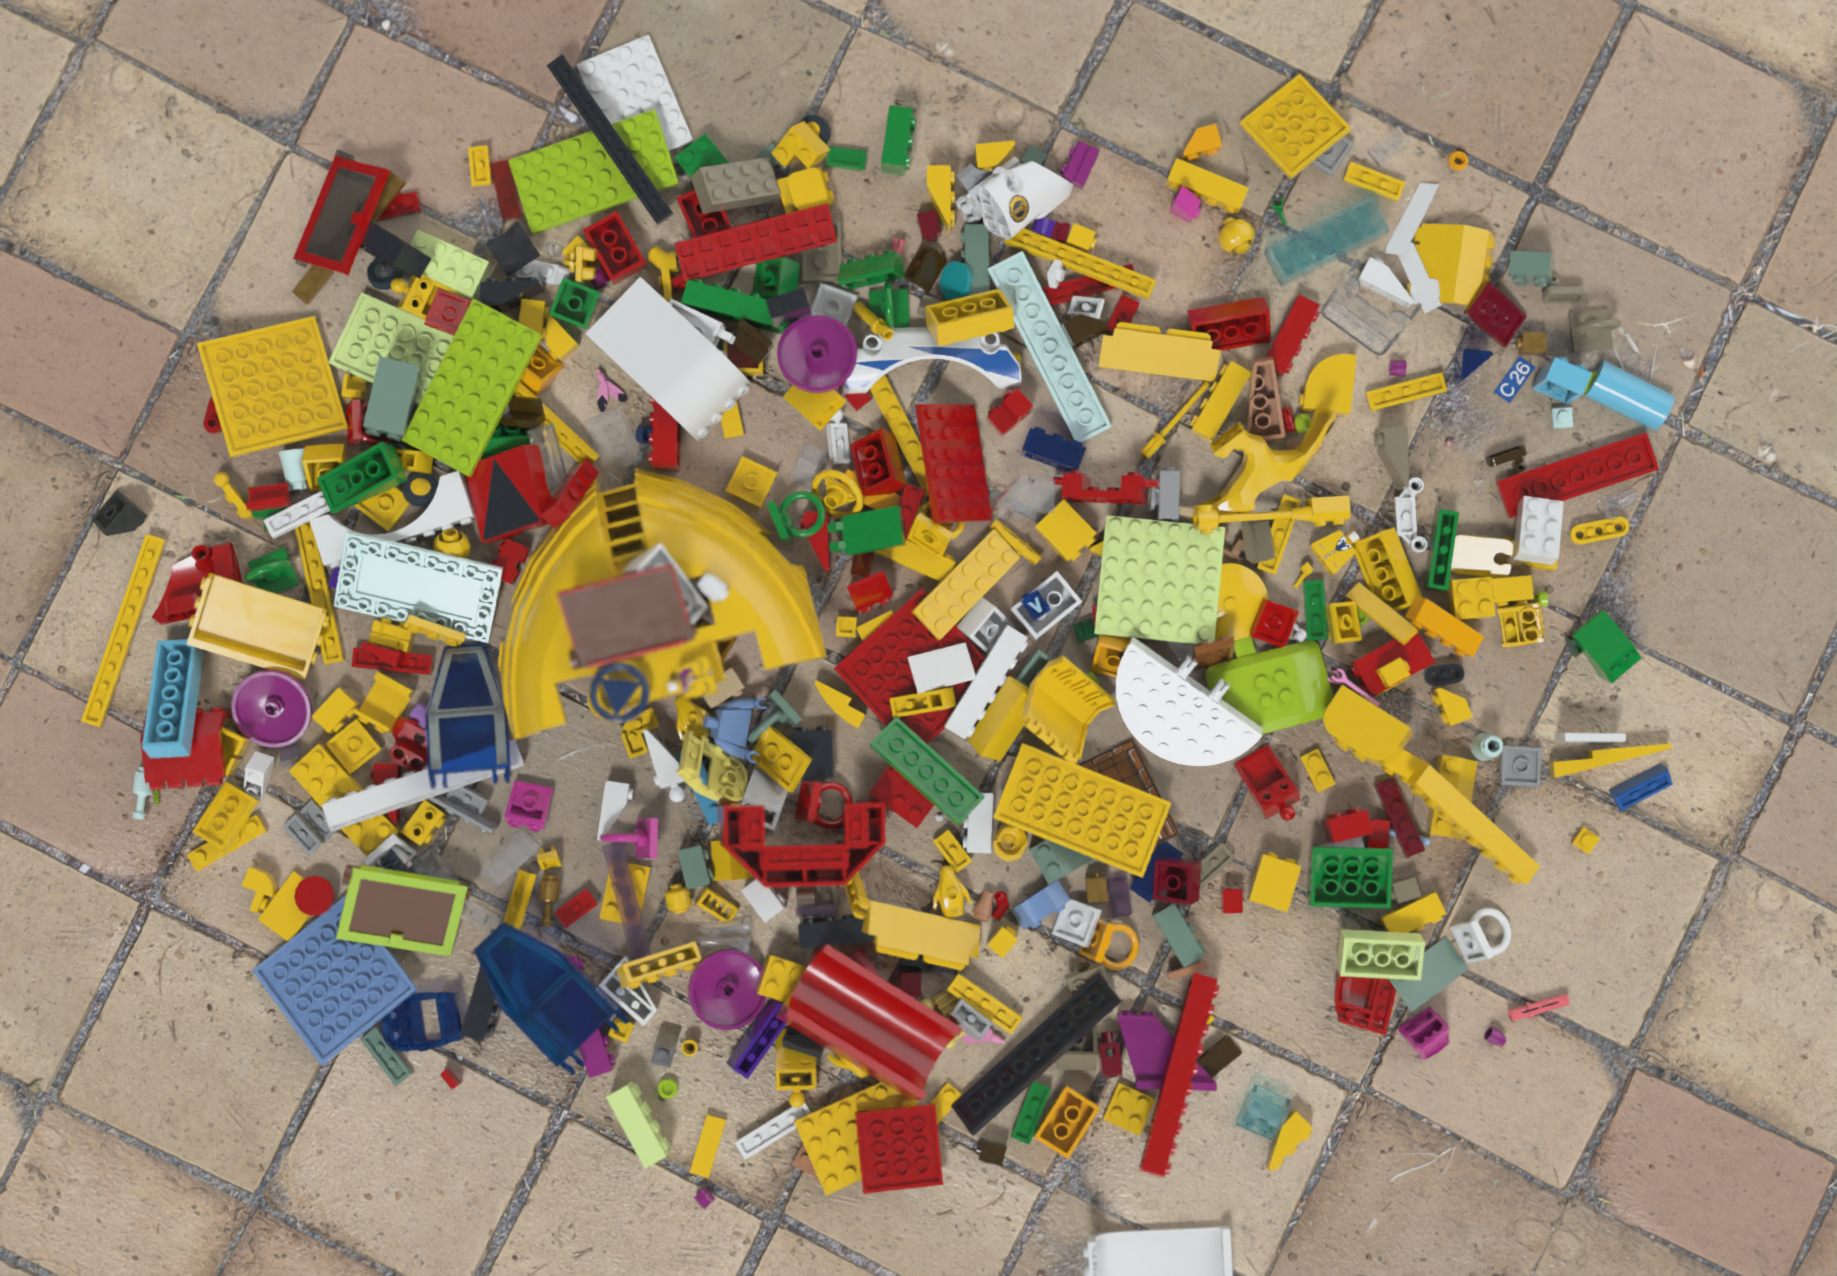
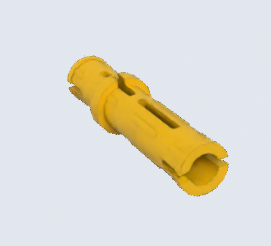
(877, 324)
(1014, 541)

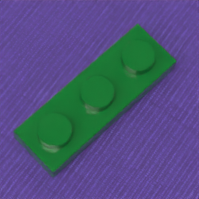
(1315, 610)
(1031, 1112)

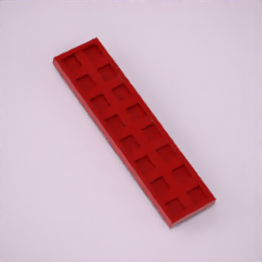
(755, 242)

